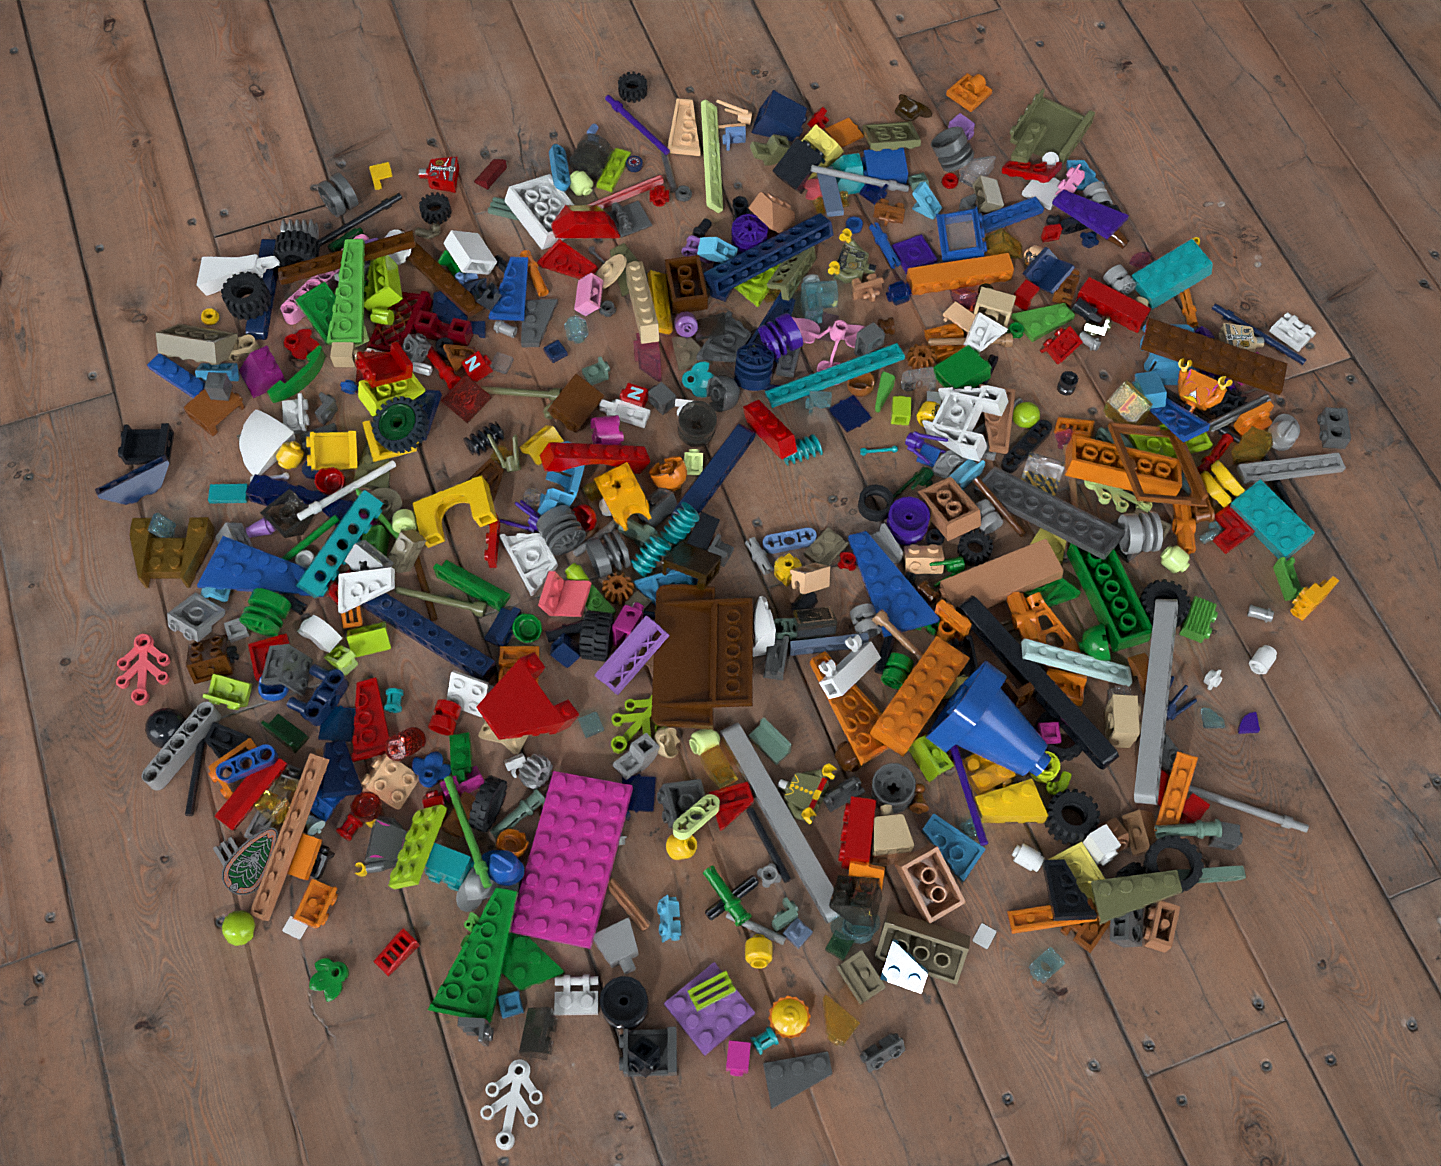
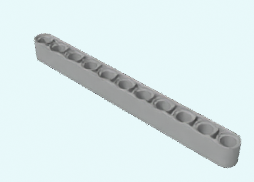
(1156, 702)
(780, 819)

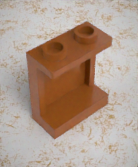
(209, 412)

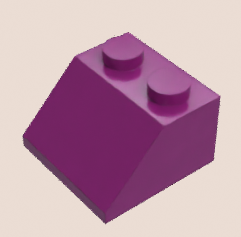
(260, 371)

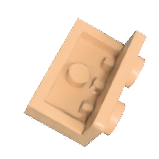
(919, 557)

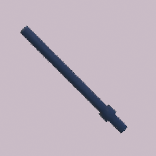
(1229, 315)

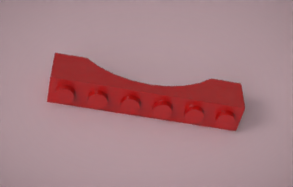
(563, 456)

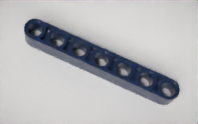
(260, 327)
(718, 468)

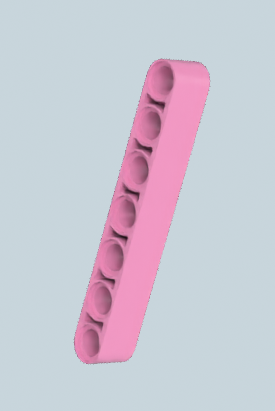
(291, 311)

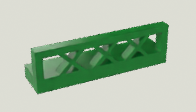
(471, 585)

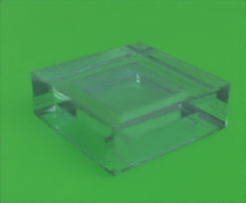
(591, 724)

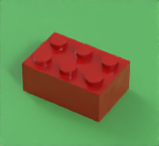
(857, 831)

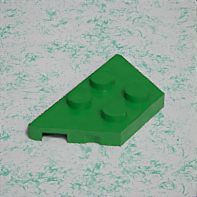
(1055, 592)
(527, 963)

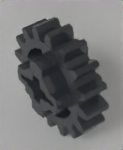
(1229, 402)

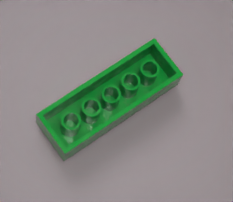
(1111, 598)

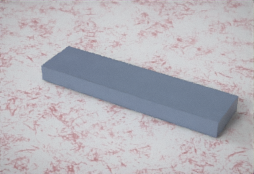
(830, 195)
(823, 644)

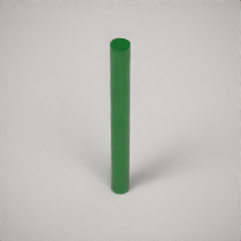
(311, 538)

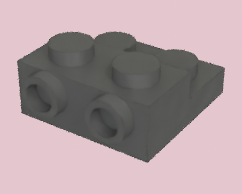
(678, 798)

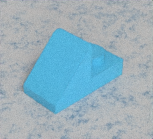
(926, 201)

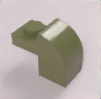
(771, 151)

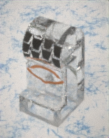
(919, 379)

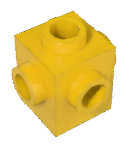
(783, 566)

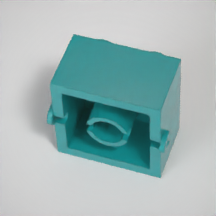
(448, 866)

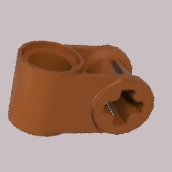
(1202, 513)

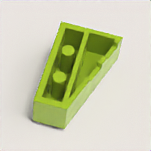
(383, 284)

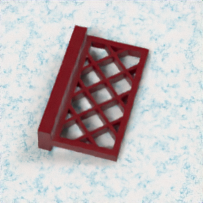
(424, 303)

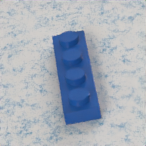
(1011, 214)
(176, 375)

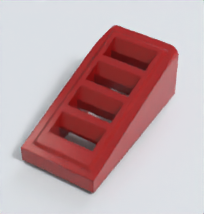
(407, 951)

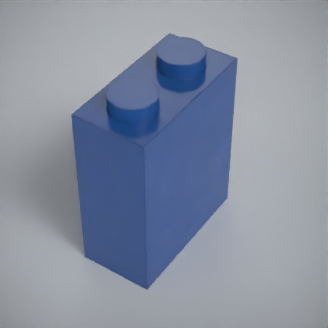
(885, 165)

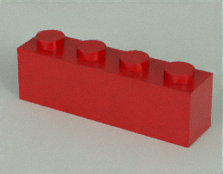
(1114, 304)
(770, 429)

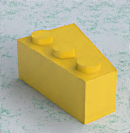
(1012, 804)

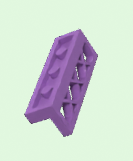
(629, 652)

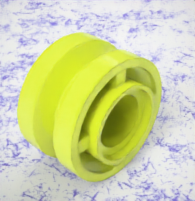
(1048, 775)

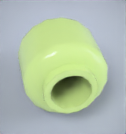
(580, 183)
(404, 520)
(1175, 559)
(703, 740)

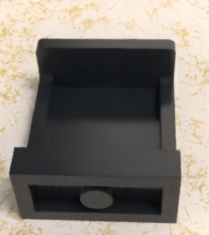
(796, 164)
(145, 445)

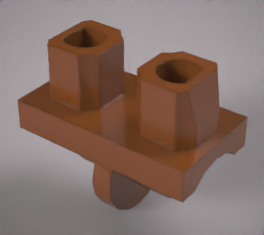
(889, 213)

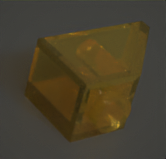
(1002, 242)
(272, 807)
(838, 1022)

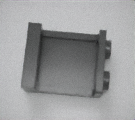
(664, 1038)

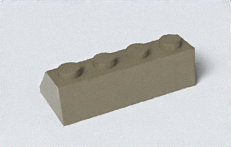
(196, 343)
(932, 946)

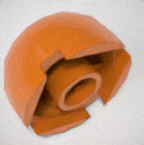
(669, 474)

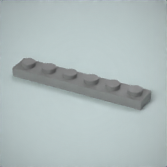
(1290, 468)

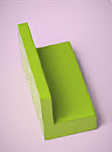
(368, 639)
(930, 758)

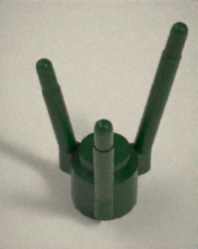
(921, 478)

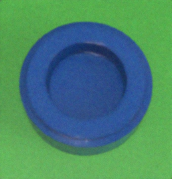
(854, 224)

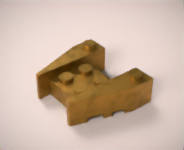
(170, 556)

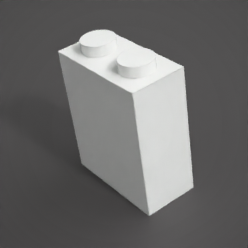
(470, 252)

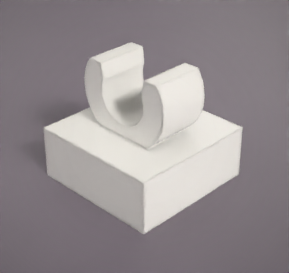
(680, 403)
(514, 763)

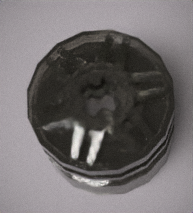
(591, 155)
(696, 414)

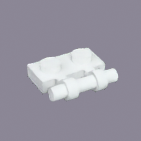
(1292, 331)
(576, 1002)

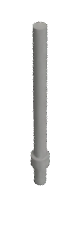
(892, 185)
(1284, 821)

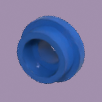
(349, 387)

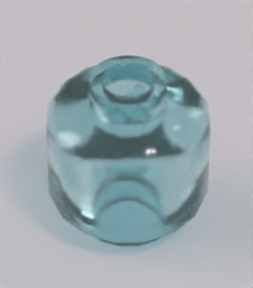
(576, 329)

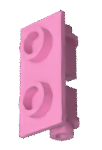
(1074, 176)

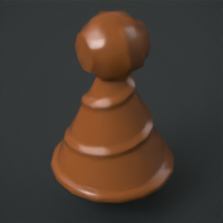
(919, 803)

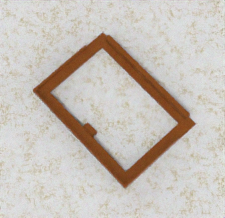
(1182, 453)

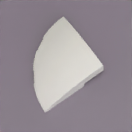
(262, 440)
(763, 627)

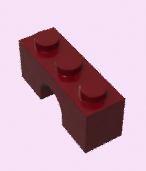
(432, 328)

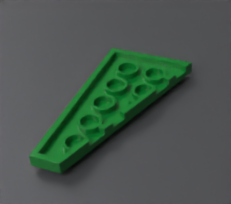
(477, 971)

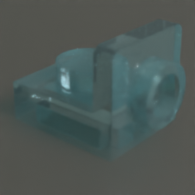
(818, 399)
(162, 526)

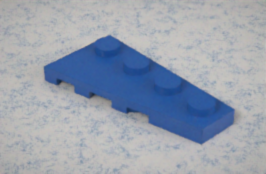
(513, 291)
(1180, 421)

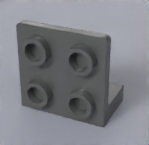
(287, 667)

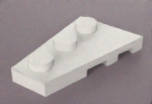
(363, 586)

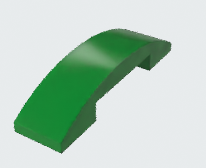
(283, 391)

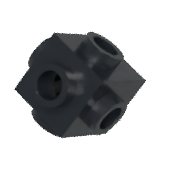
(644, 1057)

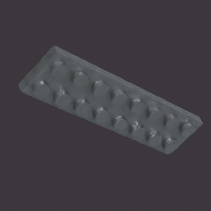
(1052, 513)

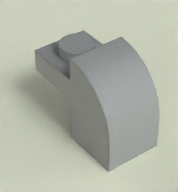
(638, 758)

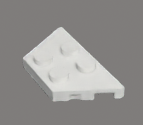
(530, 558)

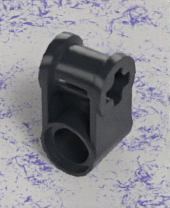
(739, 207)

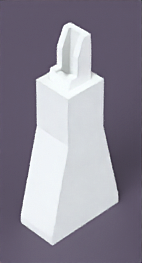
(216, 270)

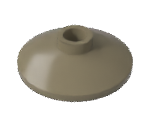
(390, 499)

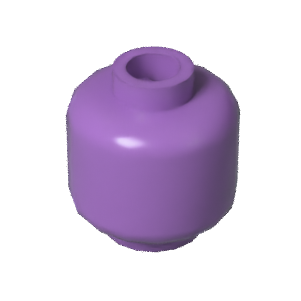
(686, 324)

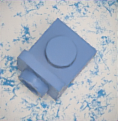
(734, 135)

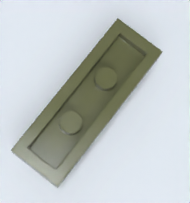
(1028, 142)

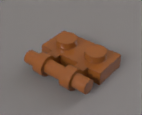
(1087, 934)

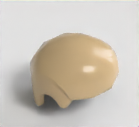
(666, 739)

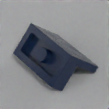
(501, 629)

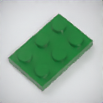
(318, 307)

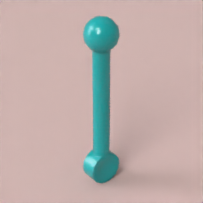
(863, 451)

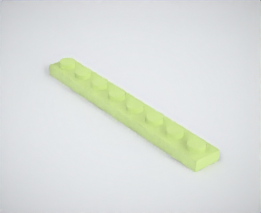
(711, 156)

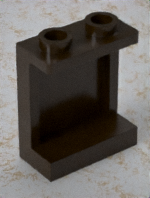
(692, 562)

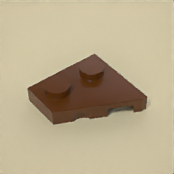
(492, 474)

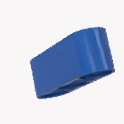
(236, 763)

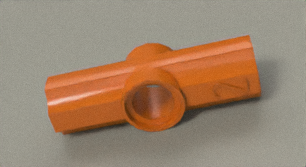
(1184, 527)
(1022, 617)

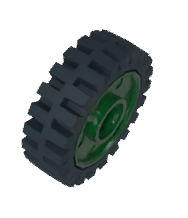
(404, 436)

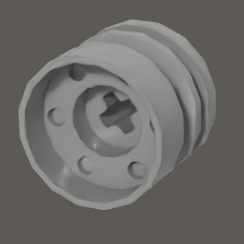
(1141, 532)

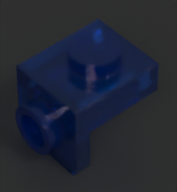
(873, 193)

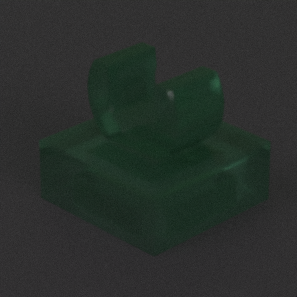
(839, 947)

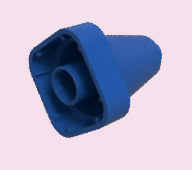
(989, 725)

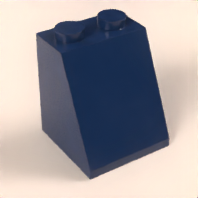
(779, 117)

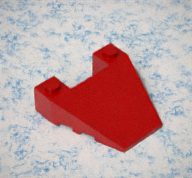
(521, 707)

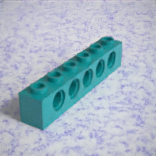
(308, 582)

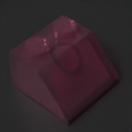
(648, 358)

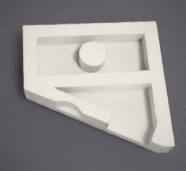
(983, 332)

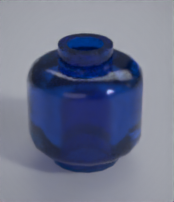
(898, 293)

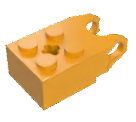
(622, 494)

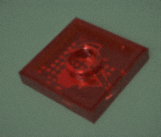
(466, 399)

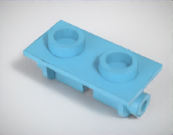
(669, 928)

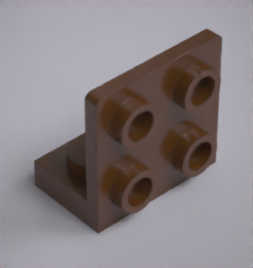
(208, 658)

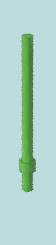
(480, 866)

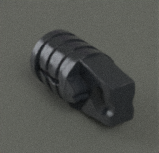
(1086, 311)

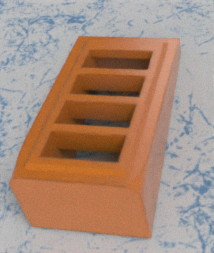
(1088, 425)

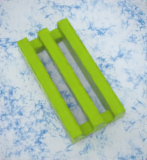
(724, 975)

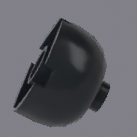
(162, 725)

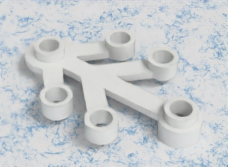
(512, 1100)

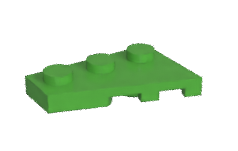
(1043, 320)

